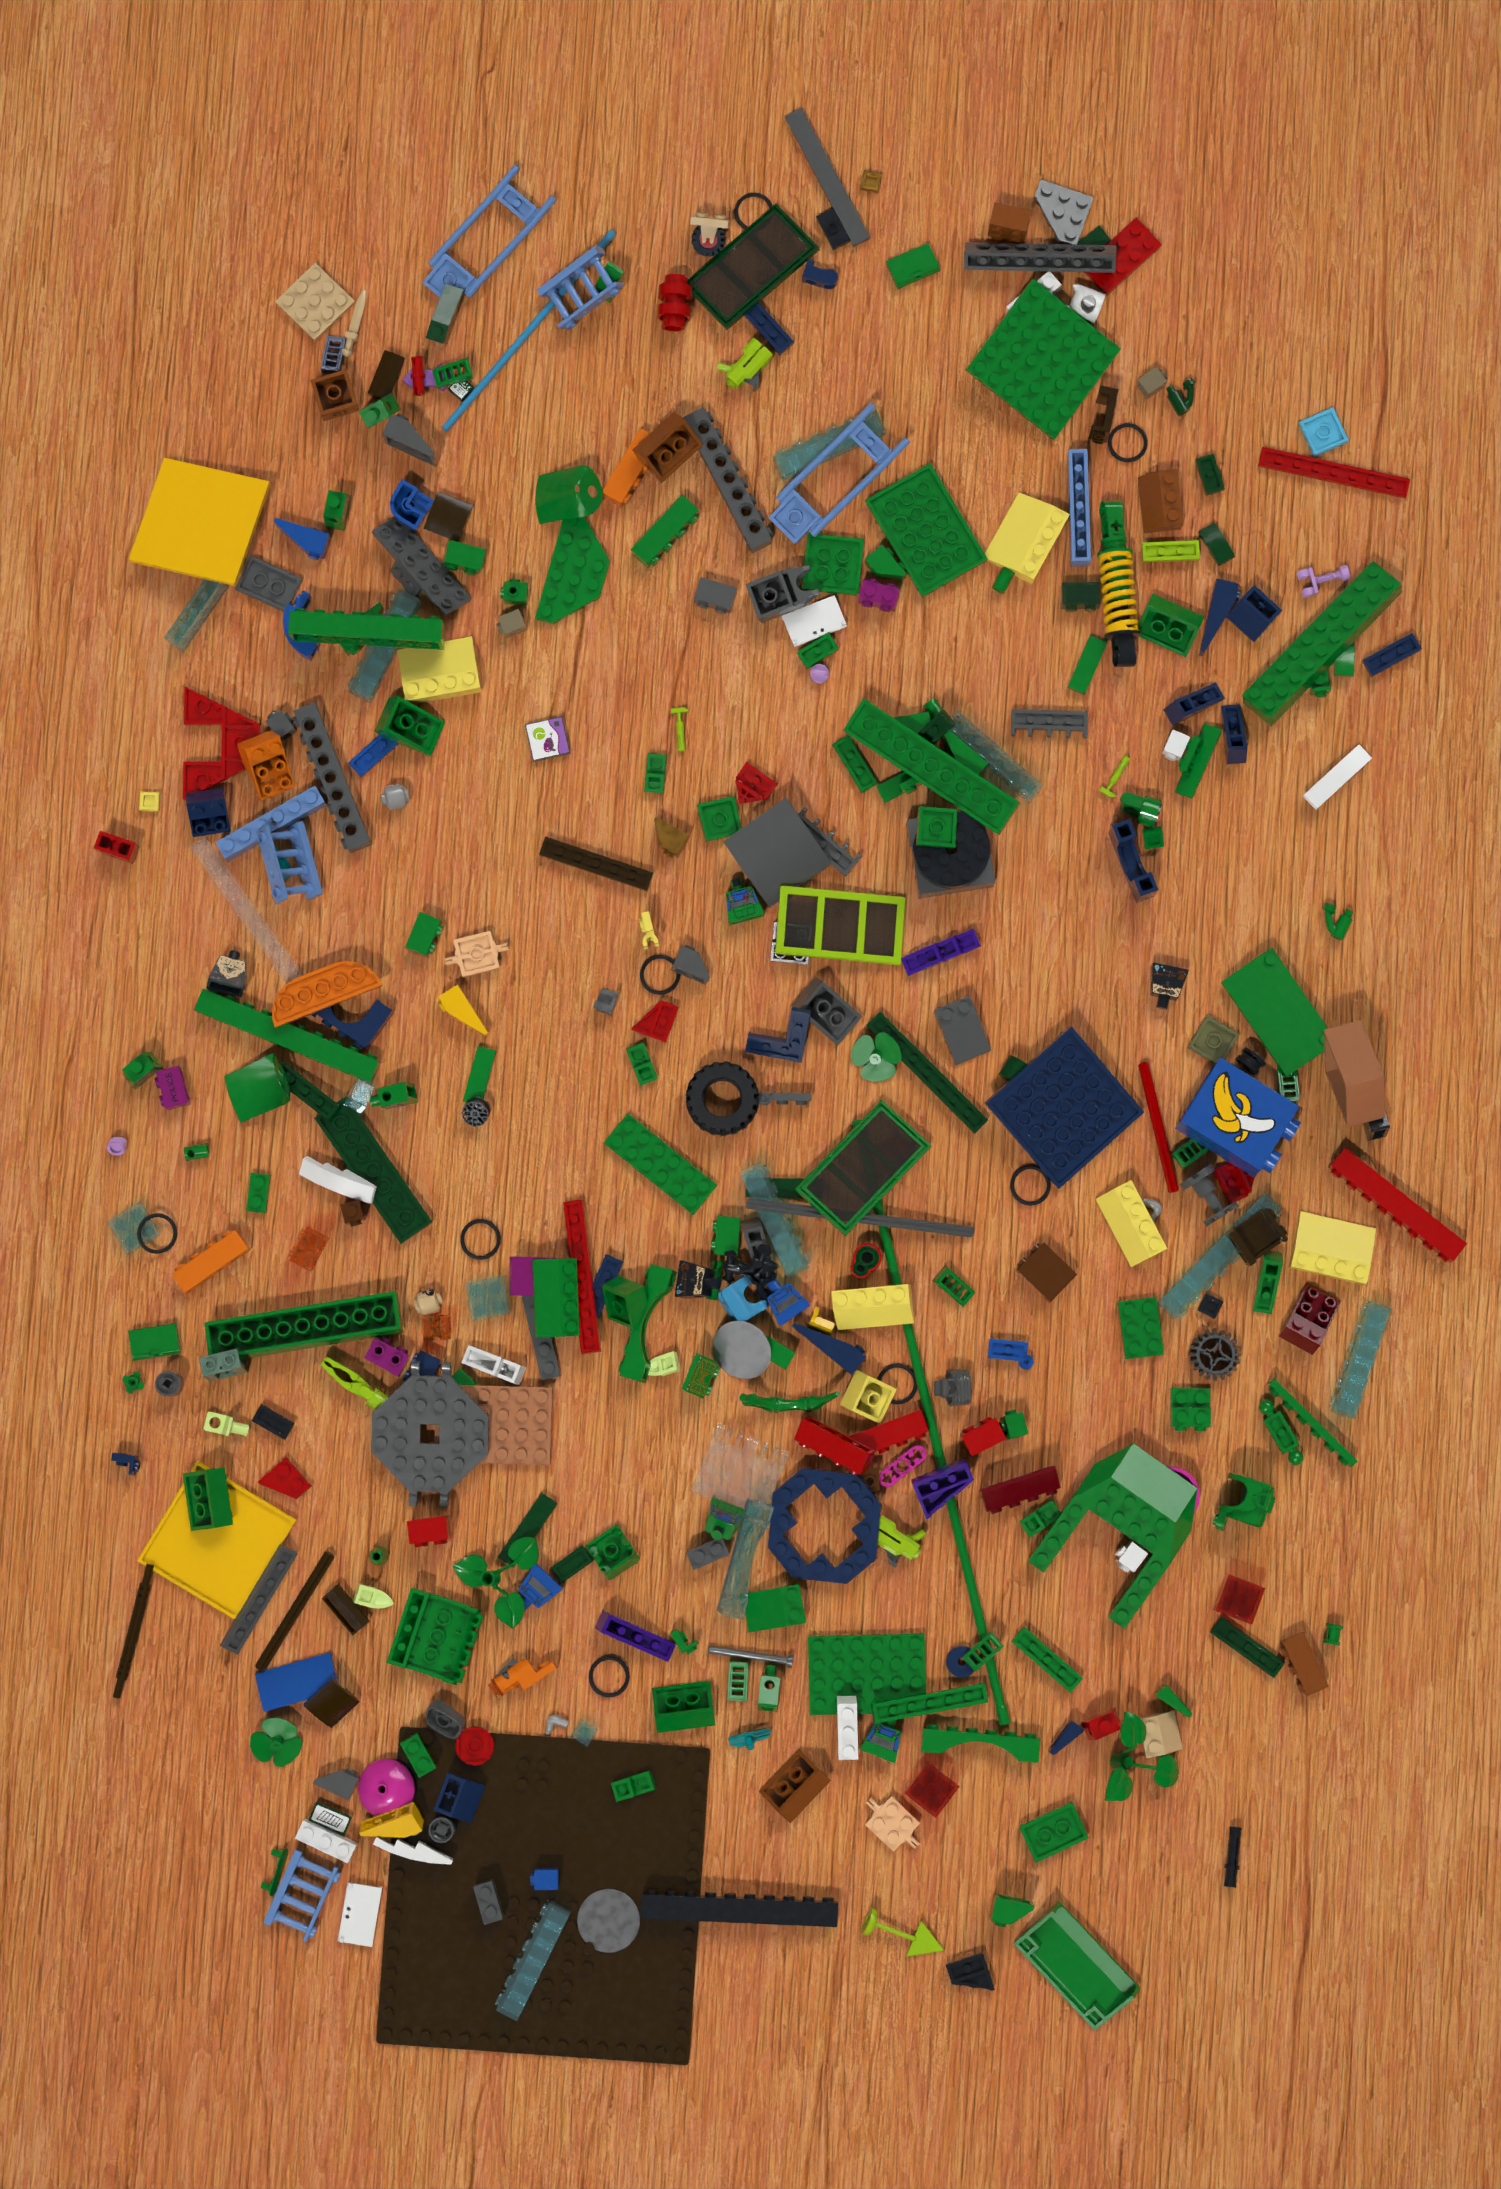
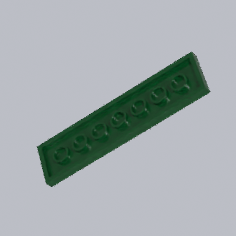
(368, 1160)

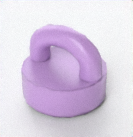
(819, 673)
(117, 1146)

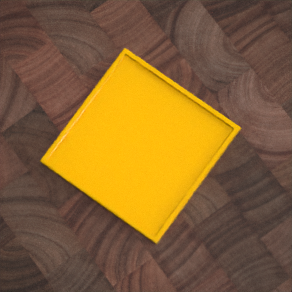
(199, 521)
(222, 1561)

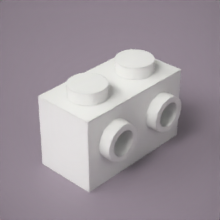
(1130, 1557)

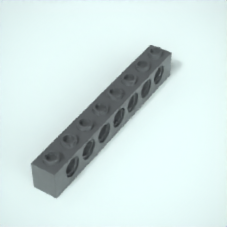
(1040, 257)
(754, 541)
(311, 714)

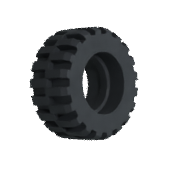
(722, 1072)

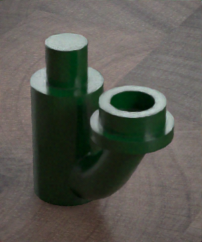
(1179, 404)

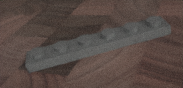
(543, 1346)
(258, 1599)

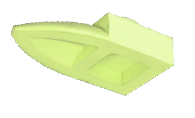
(664, 1364)
(371, 1597)

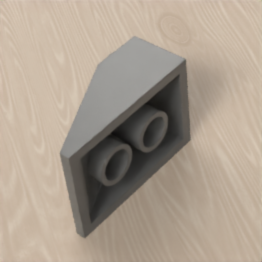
(404, 437)
(828, 1010)
(962, 1030)

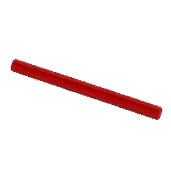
(1158, 1127)

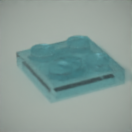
(126, 1226)
(487, 1298)

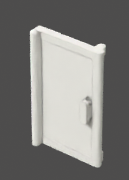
(814, 618)
(361, 1914)

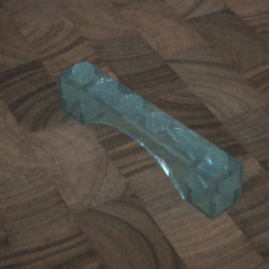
(735, 1588)

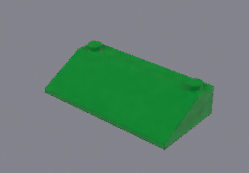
(1277, 1011)
(1077, 1966)

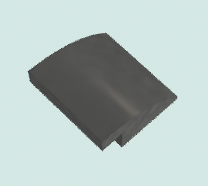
(777, 851)

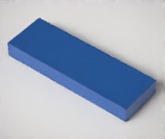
(372, 755)

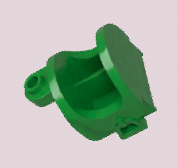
(1253, 1507)

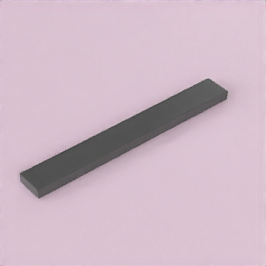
(827, 177)

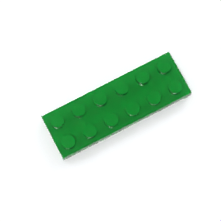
(660, 1164)

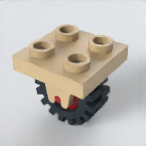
(708, 236)

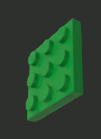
(834, 564)

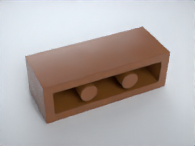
(1303, 1664)

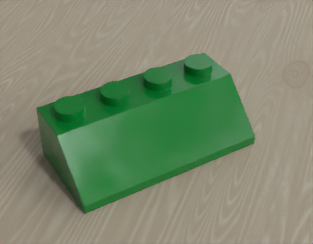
(555, 1297)

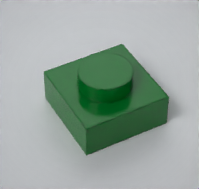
(1153, 838)

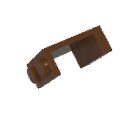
(1046, 1271)

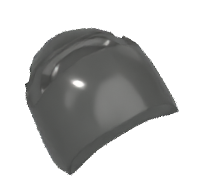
(444, 1719)

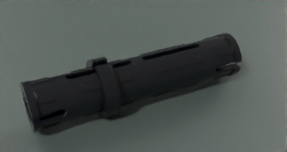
(1232, 1857)

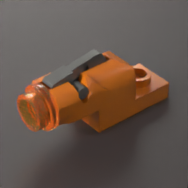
(517, 1673)

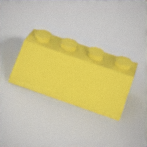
(1131, 1223)
(873, 1307)

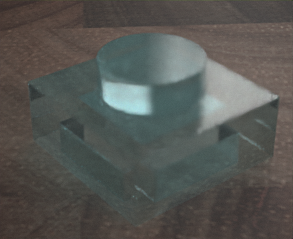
(584, 1732)

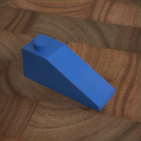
(309, 540)

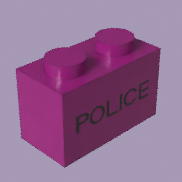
(172, 1088)

